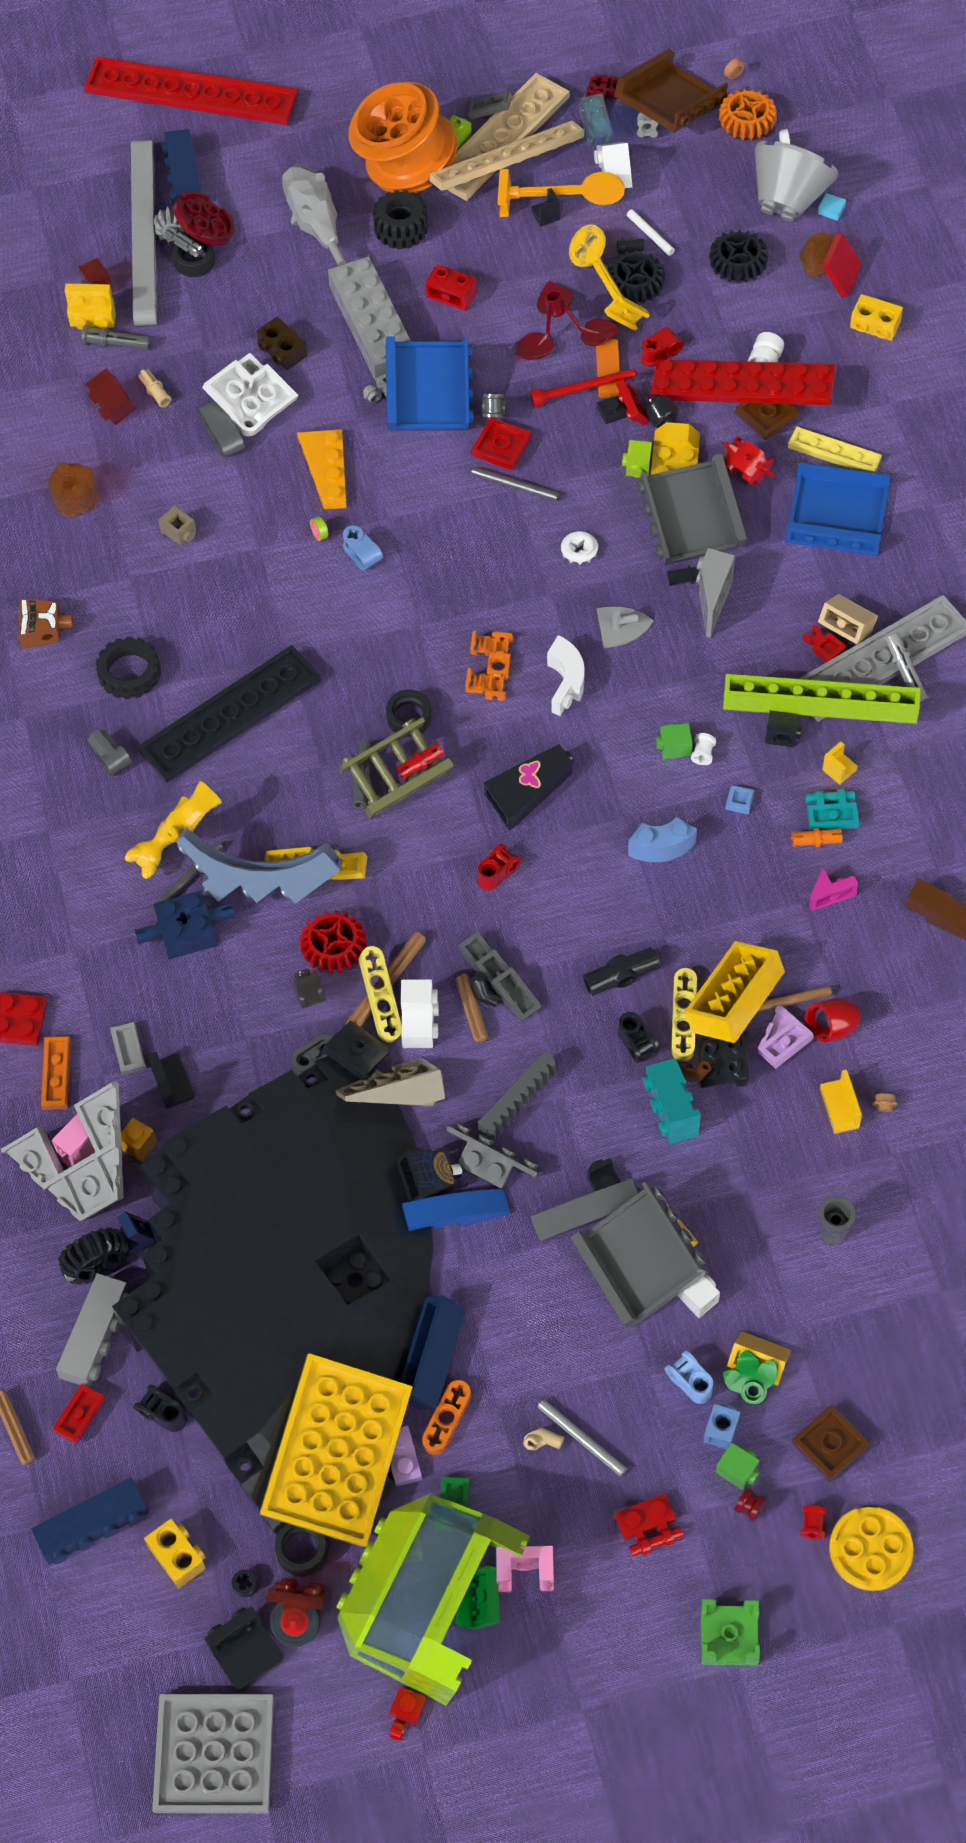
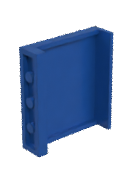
(428, 385)
(838, 509)

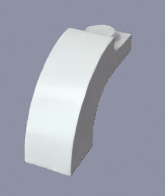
(569, 663)

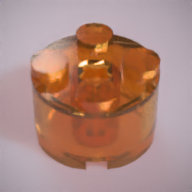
(73, 489)

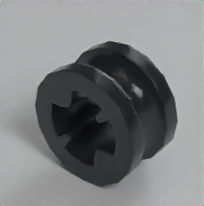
(236, 1586)

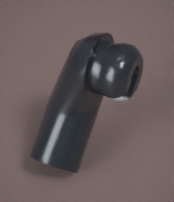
(480, 990)

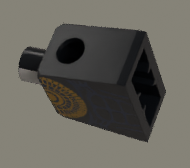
(427, 1173)

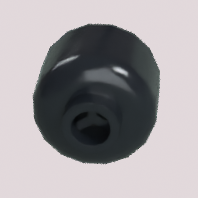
(661, 410)

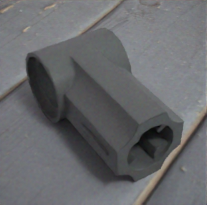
(111, 756)

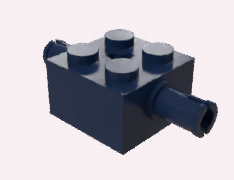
(185, 924)

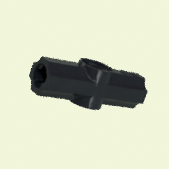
(621, 971)

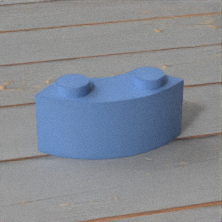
(662, 842)

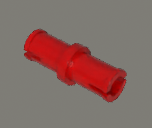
(420, 761)

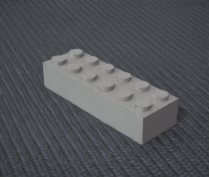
(366, 311)

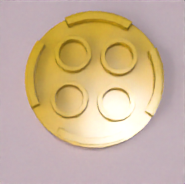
(871, 1548)

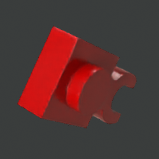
(825, 646)

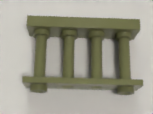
(396, 791)

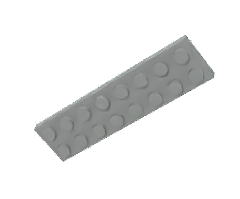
(871, 661)

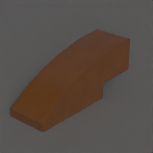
(939, 907)

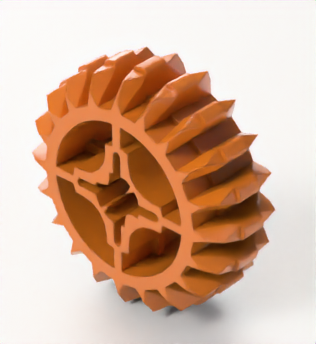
(747, 114)

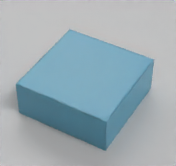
(831, 206)

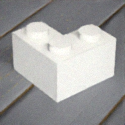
(615, 159)
(418, 1008)

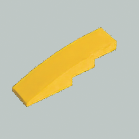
(352, 866)

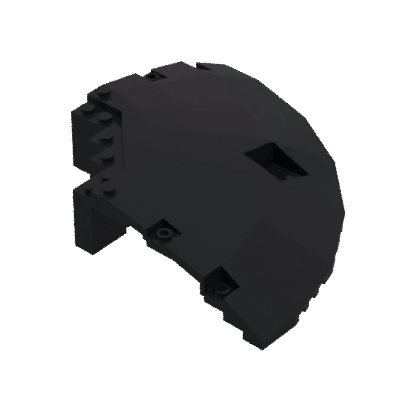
(258, 1256)

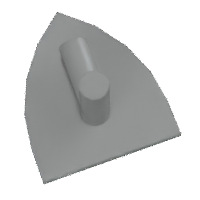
(621, 625)

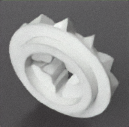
(576, 540)

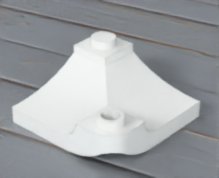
(250, 393)

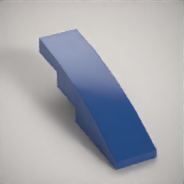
(456, 1208)

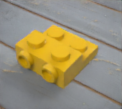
(90, 305)

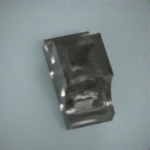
(307, 988)

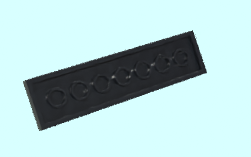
(229, 713)

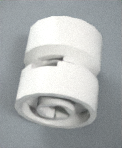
(767, 348)

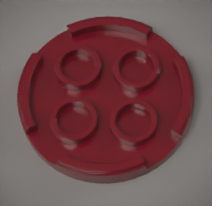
(203, 219)

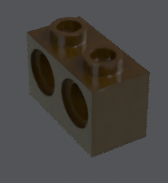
(281, 343)

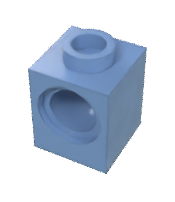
(721, 1437)

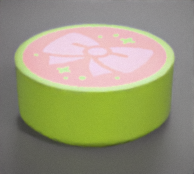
(319, 528)

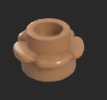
(885, 1102)

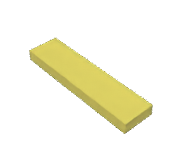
(834, 450)

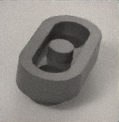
(309, 1052)

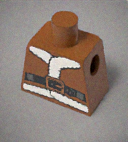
(41, 622)

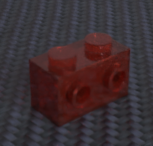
(110, 396)

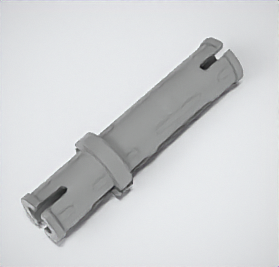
(904, 664)

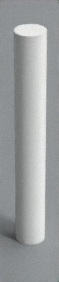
(650, 232)

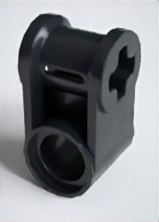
(638, 1041)
(157, 1407)

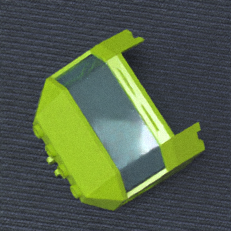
(414, 1588)

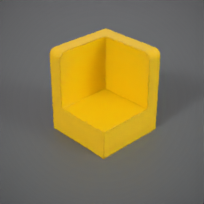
(838, 765)

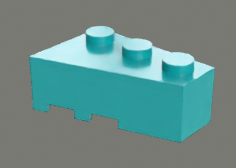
(671, 1101)

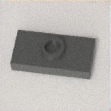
(489, 105)

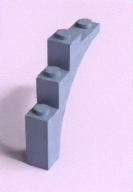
(258, 878)

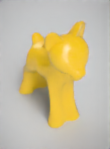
(186, 814)

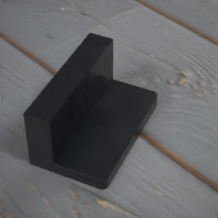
(171, 1079)

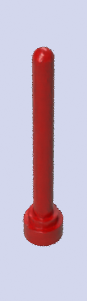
(541, 396)

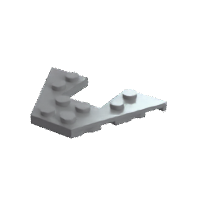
(94, 1180)

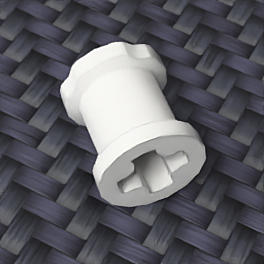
(703, 749)

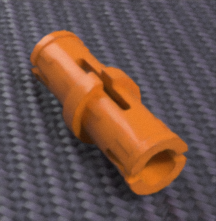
(816, 837)

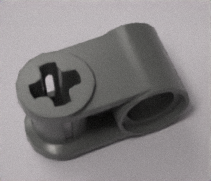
(493, 405)

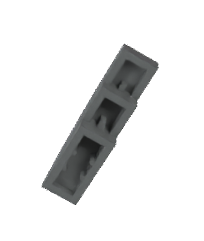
(500, 978)
(583, 1210)

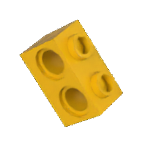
(876, 317)
(171, 1555)

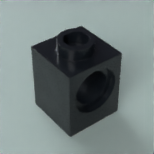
(783, 729)

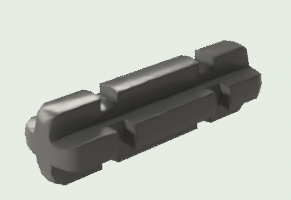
(184, 242)

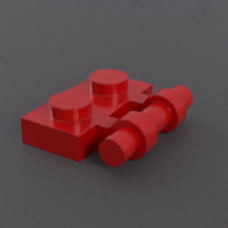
(646, 1517)

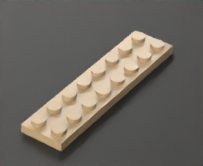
(527, 113)

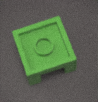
(729, 1634)

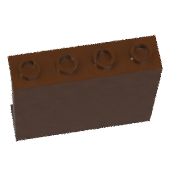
(668, 92)

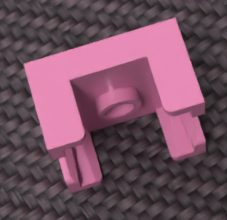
(533, 1558)

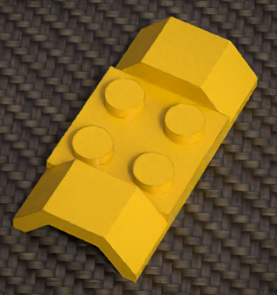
(674, 447)

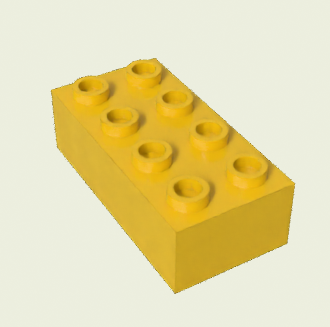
(734, 991)

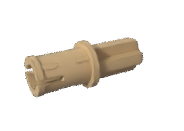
(154, 388)

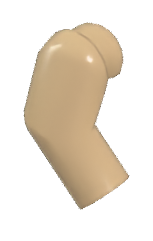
(542, 1437)

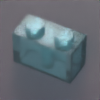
(595, 120)

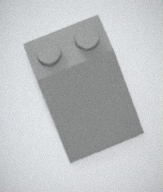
(714, 583)

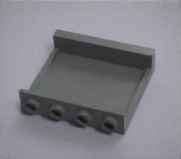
(692, 511)
(641, 1255)

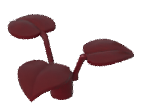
(554, 302)

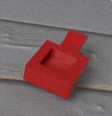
(406, 1709)

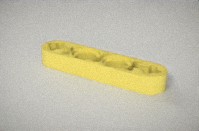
(384, 993)
(679, 1014)

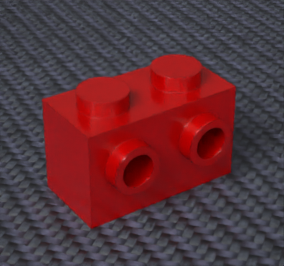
(451, 287)

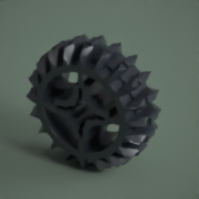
(739, 262)
(634, 271)
(92, 1254)

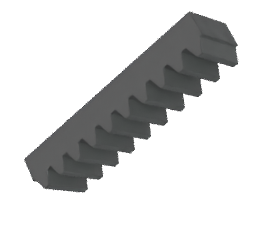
(517, 1095)

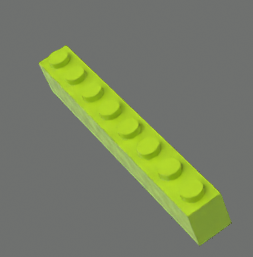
(822, 698)

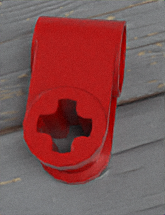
(660, 346)
(499, 864)

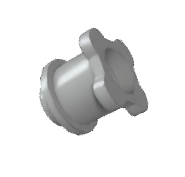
(647, 126)

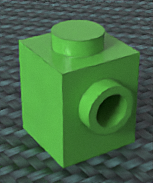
(674, 741)
(738, 1466)

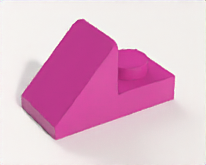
(827, 893)

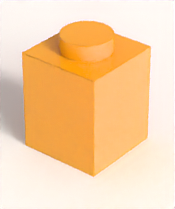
(138, 1140)

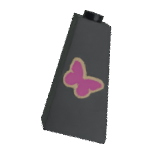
(528, 784)

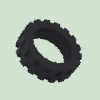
(133, 687)

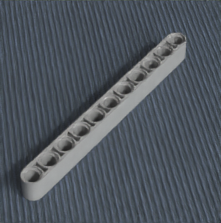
(143, 234)

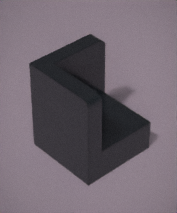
(547, 211)

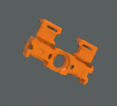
(498, 652)

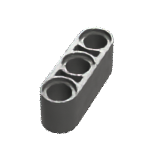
(220, 428)

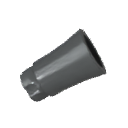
(835, 1218)

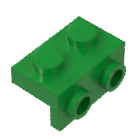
(481, 1601)

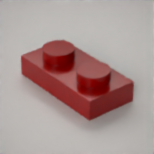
(629, 397)
(79, 1414)

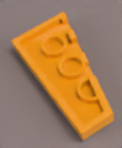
(326, 464)

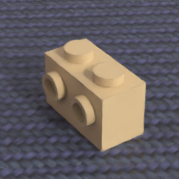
(847, 619)

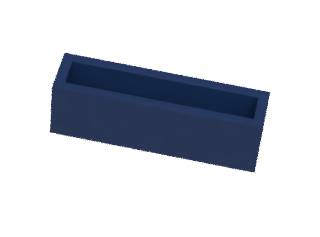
(180, 162)
(432, 1350)
(90, 1521)

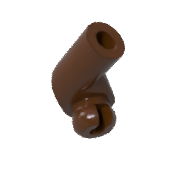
(695, 1074)

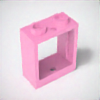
(73, 1143)

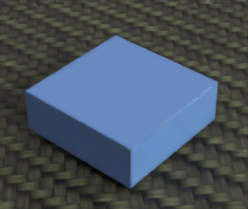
(740, 799)

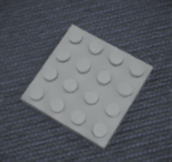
(213, 1753)

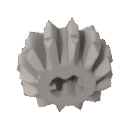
(165, 220)

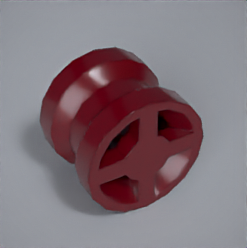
(750, 1504)

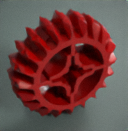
(328, 929)

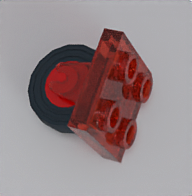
(296, 1615)

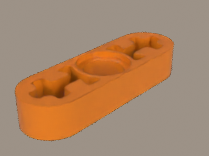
(431, 1431)

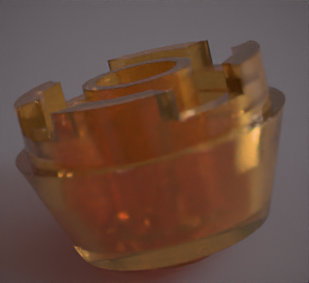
(814, 253)

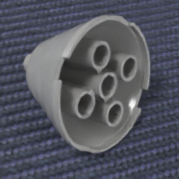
(790, 178)

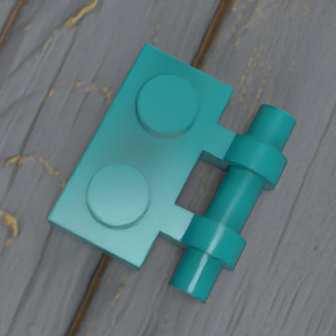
(832, 816)

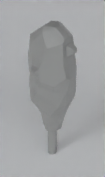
(312, 206)

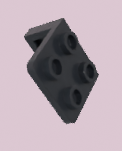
(243, 1648)

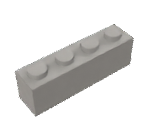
(92, 1332)

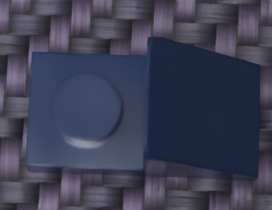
(136, 1231)

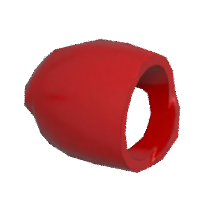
(842, 1016)

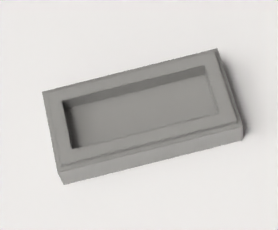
(128, 1048)

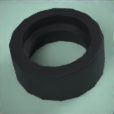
(195, 268)
(404, 698)
(294, 1568)

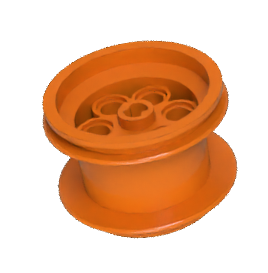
(402, 136)

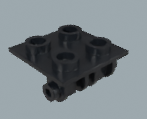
(727, 1061)

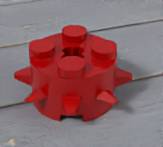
(747, 460)

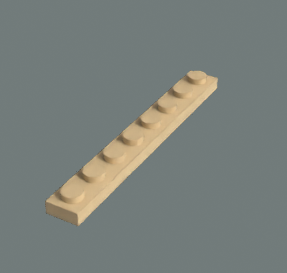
(506, 155)

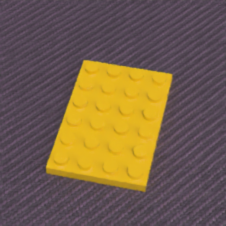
(336, 1450)

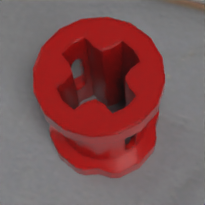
(813, 1522)

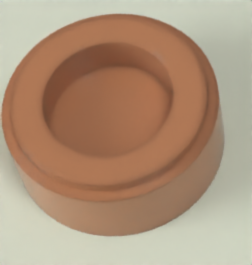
(734, 69)

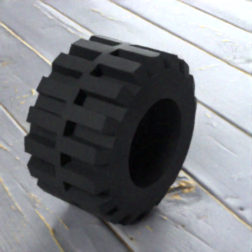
(400, 206)

